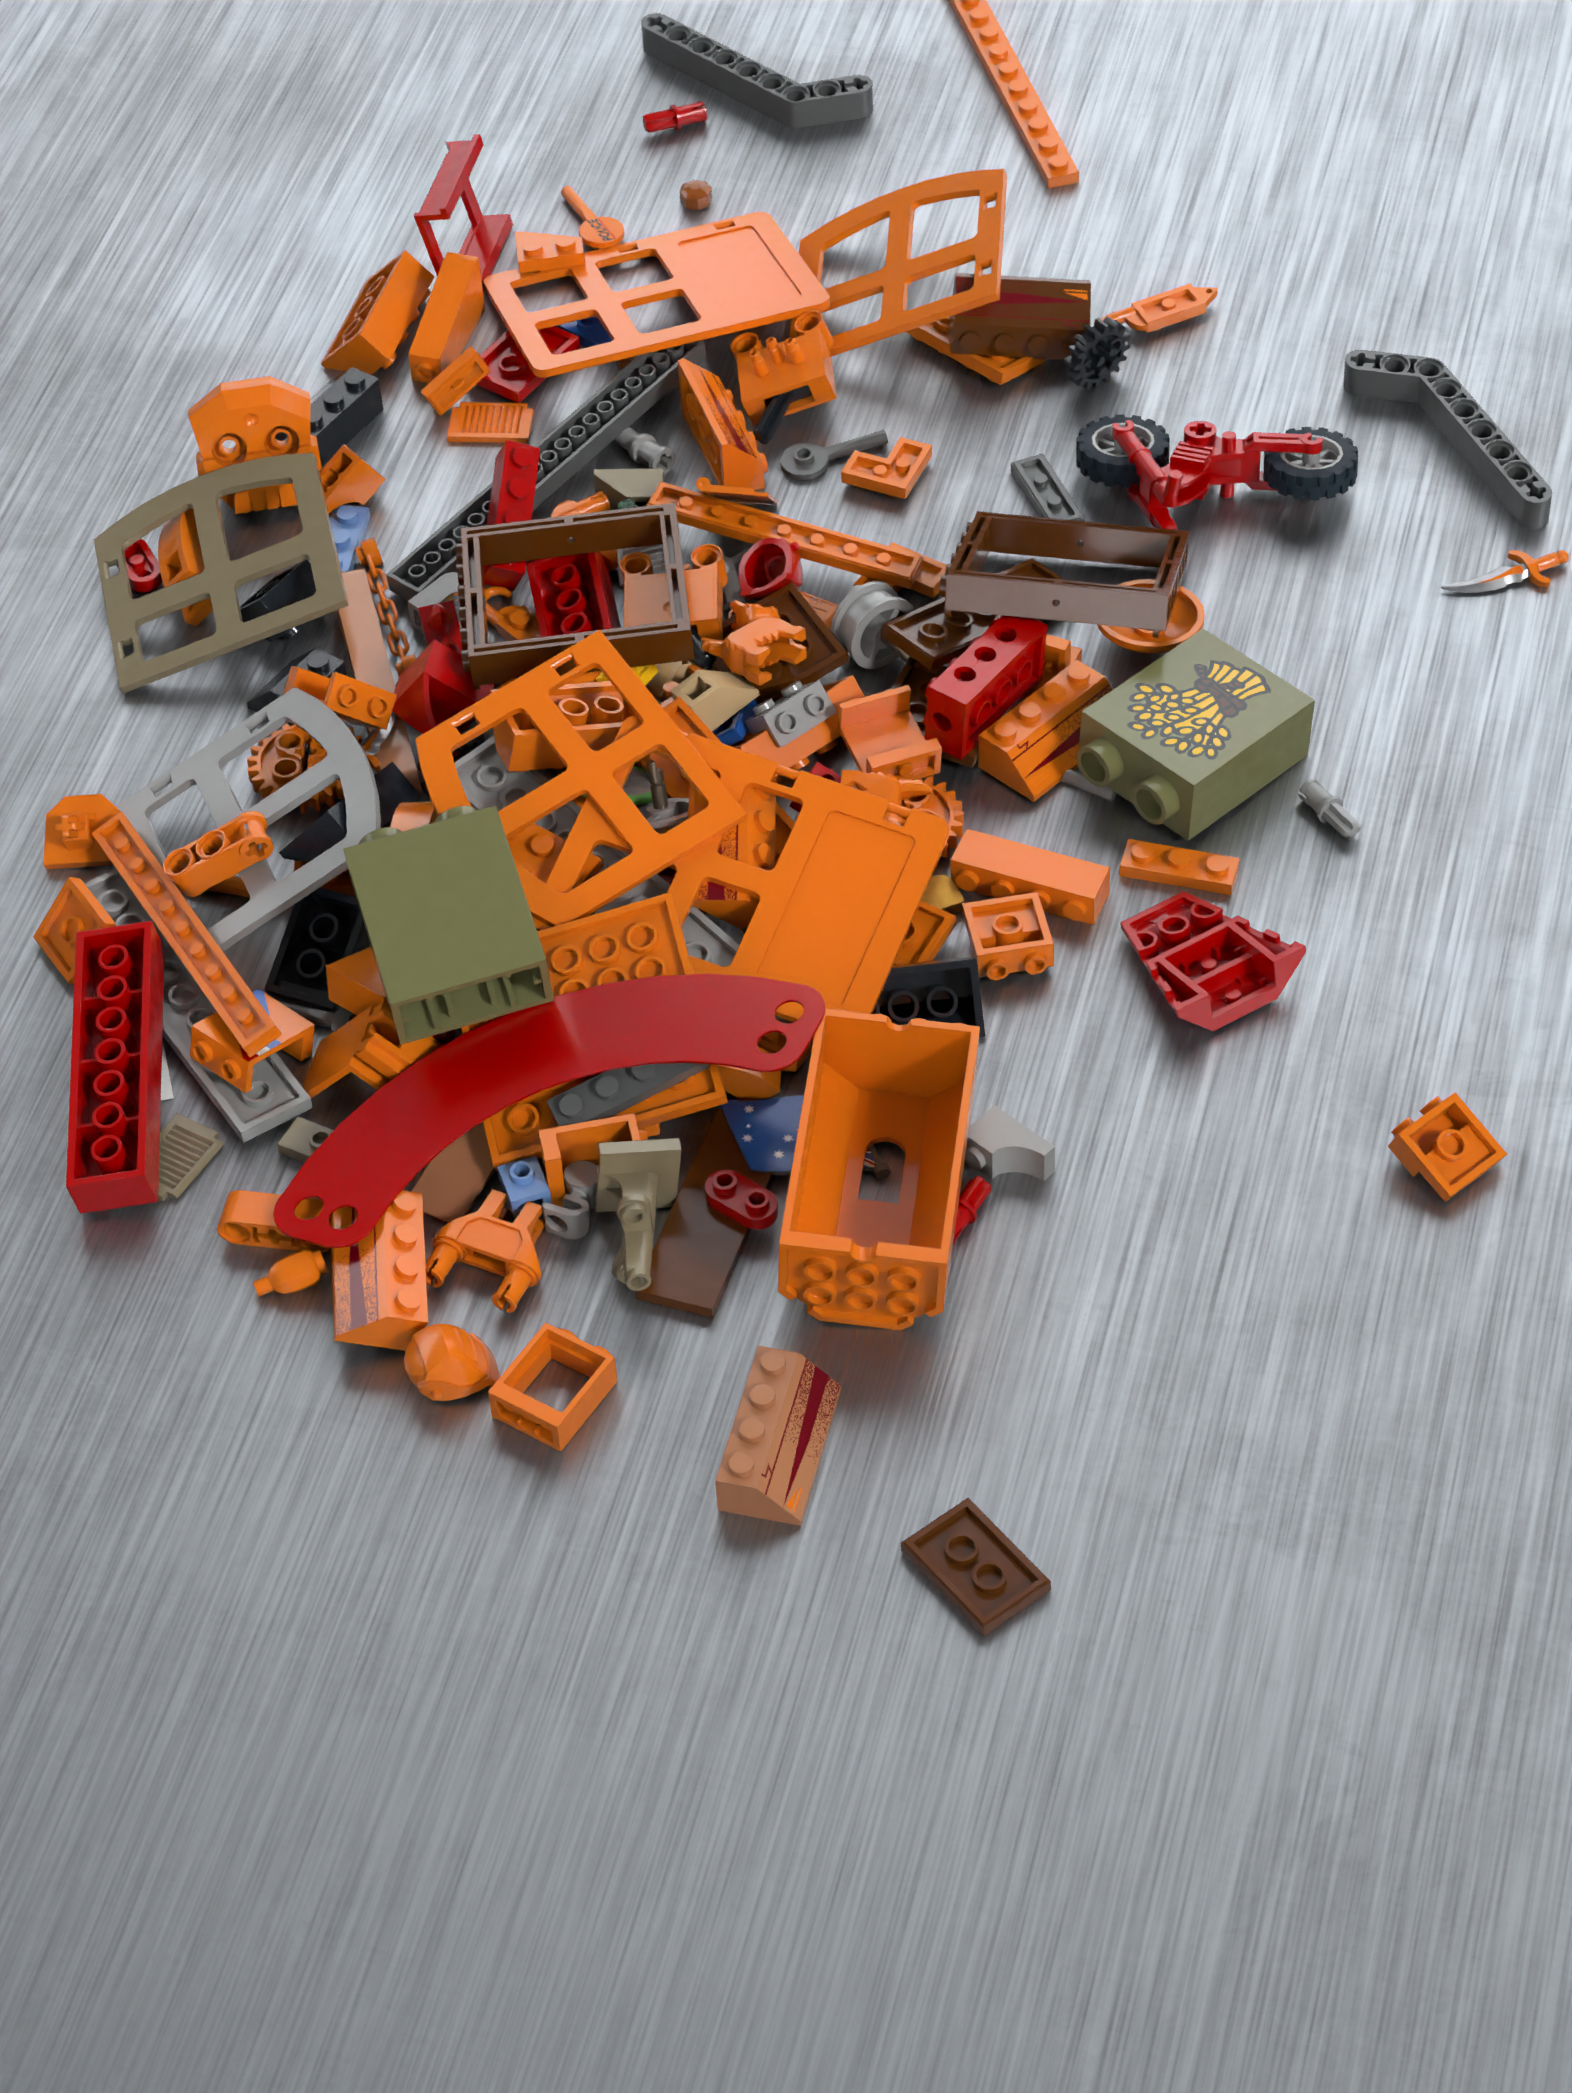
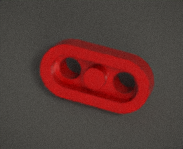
(142, 567)
(735, 1195)

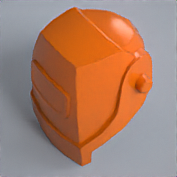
(449, 1363)

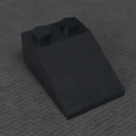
(319, 932)

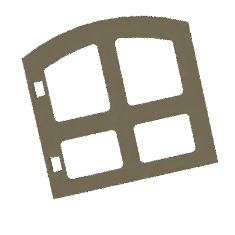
(220, 575)

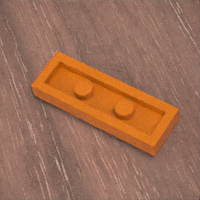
(1179, 867)

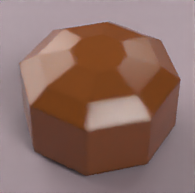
(695, 195)

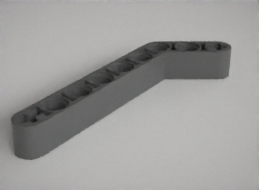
(754, 83)
(1460, 420)

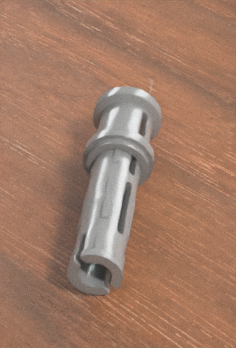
(645, 450)

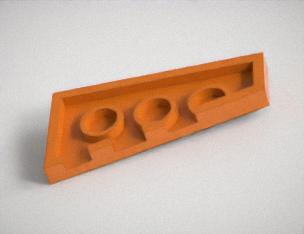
(996, 368)

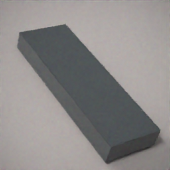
(1045, 489)

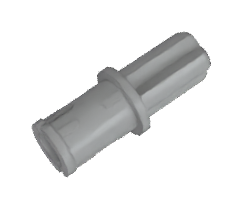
(1329, 808)

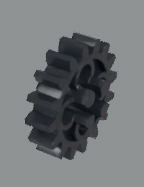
(1097, 353)

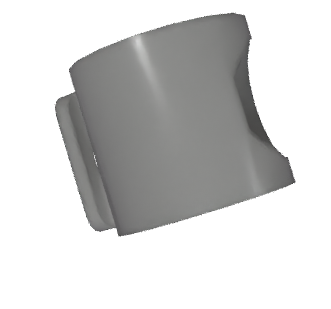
(579, 1198)

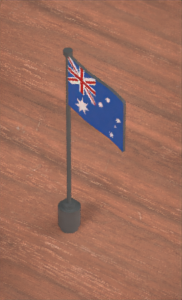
(769, 1131)

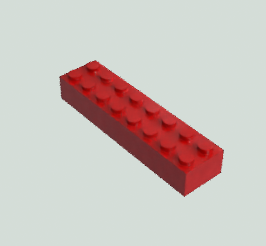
(116, 1068)

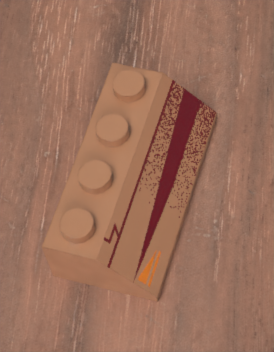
(777, 1438)

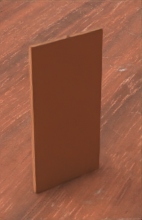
(456, 1176)

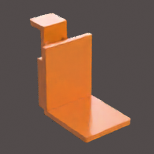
(367, 1049)

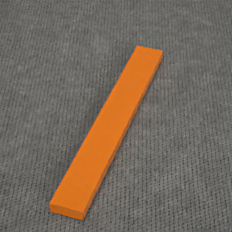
(814, 542)

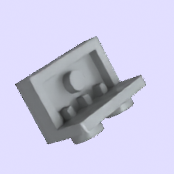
(793, 714)

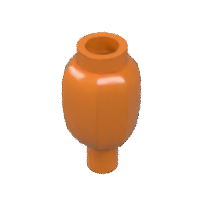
(293, 1273)

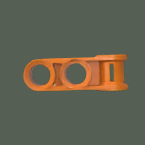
(219, 854)

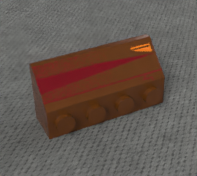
(1029, 320)

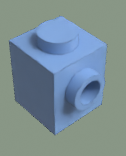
(523, 1183)

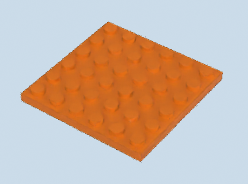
(591, 952)

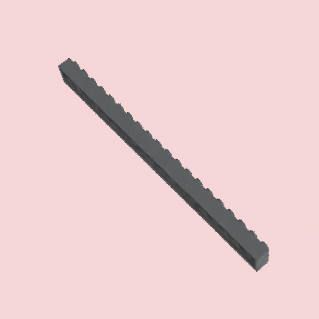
(560, 457)

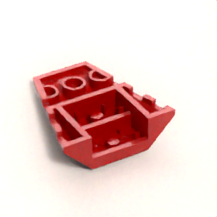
(1210, 963)

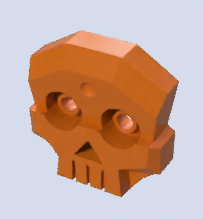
(251, 416)

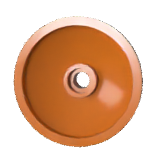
(1184, 622)

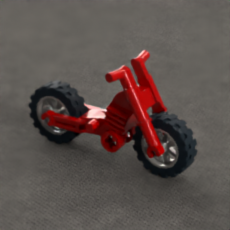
(1138, 451)

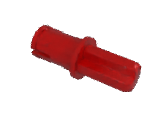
(675, 117)
(969, 1202)

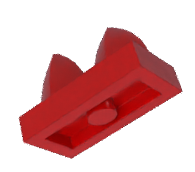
(441, 624)

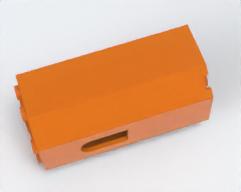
(865, 1087)

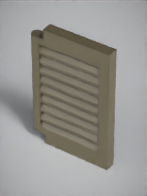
(183, 1154)

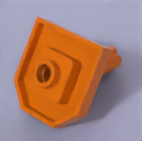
(70, 830)

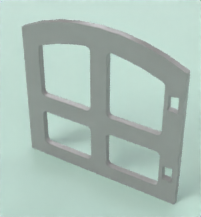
(343, 762)

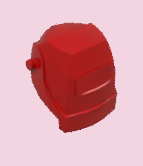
(769, 567)

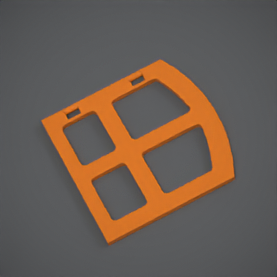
(900, 269)
(586, 774)

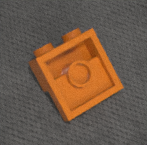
(1009, 935)
(1446, 1146)

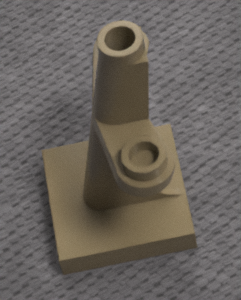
(634, 1182)

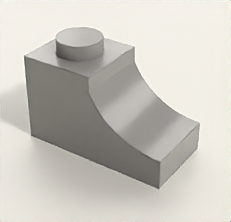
(1004, 1145)

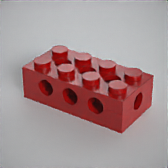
(984, 683)

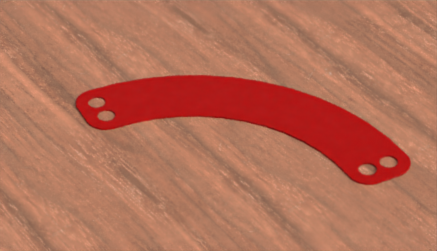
(526, 1052)

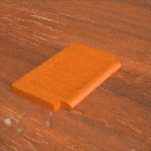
(490, 422)

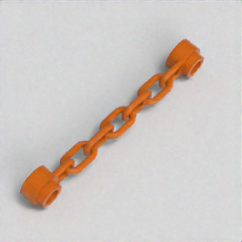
(370, 556)

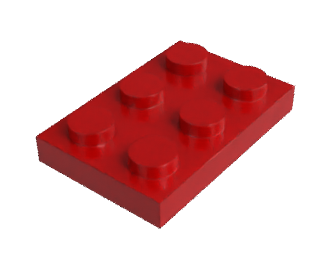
(510, 372)

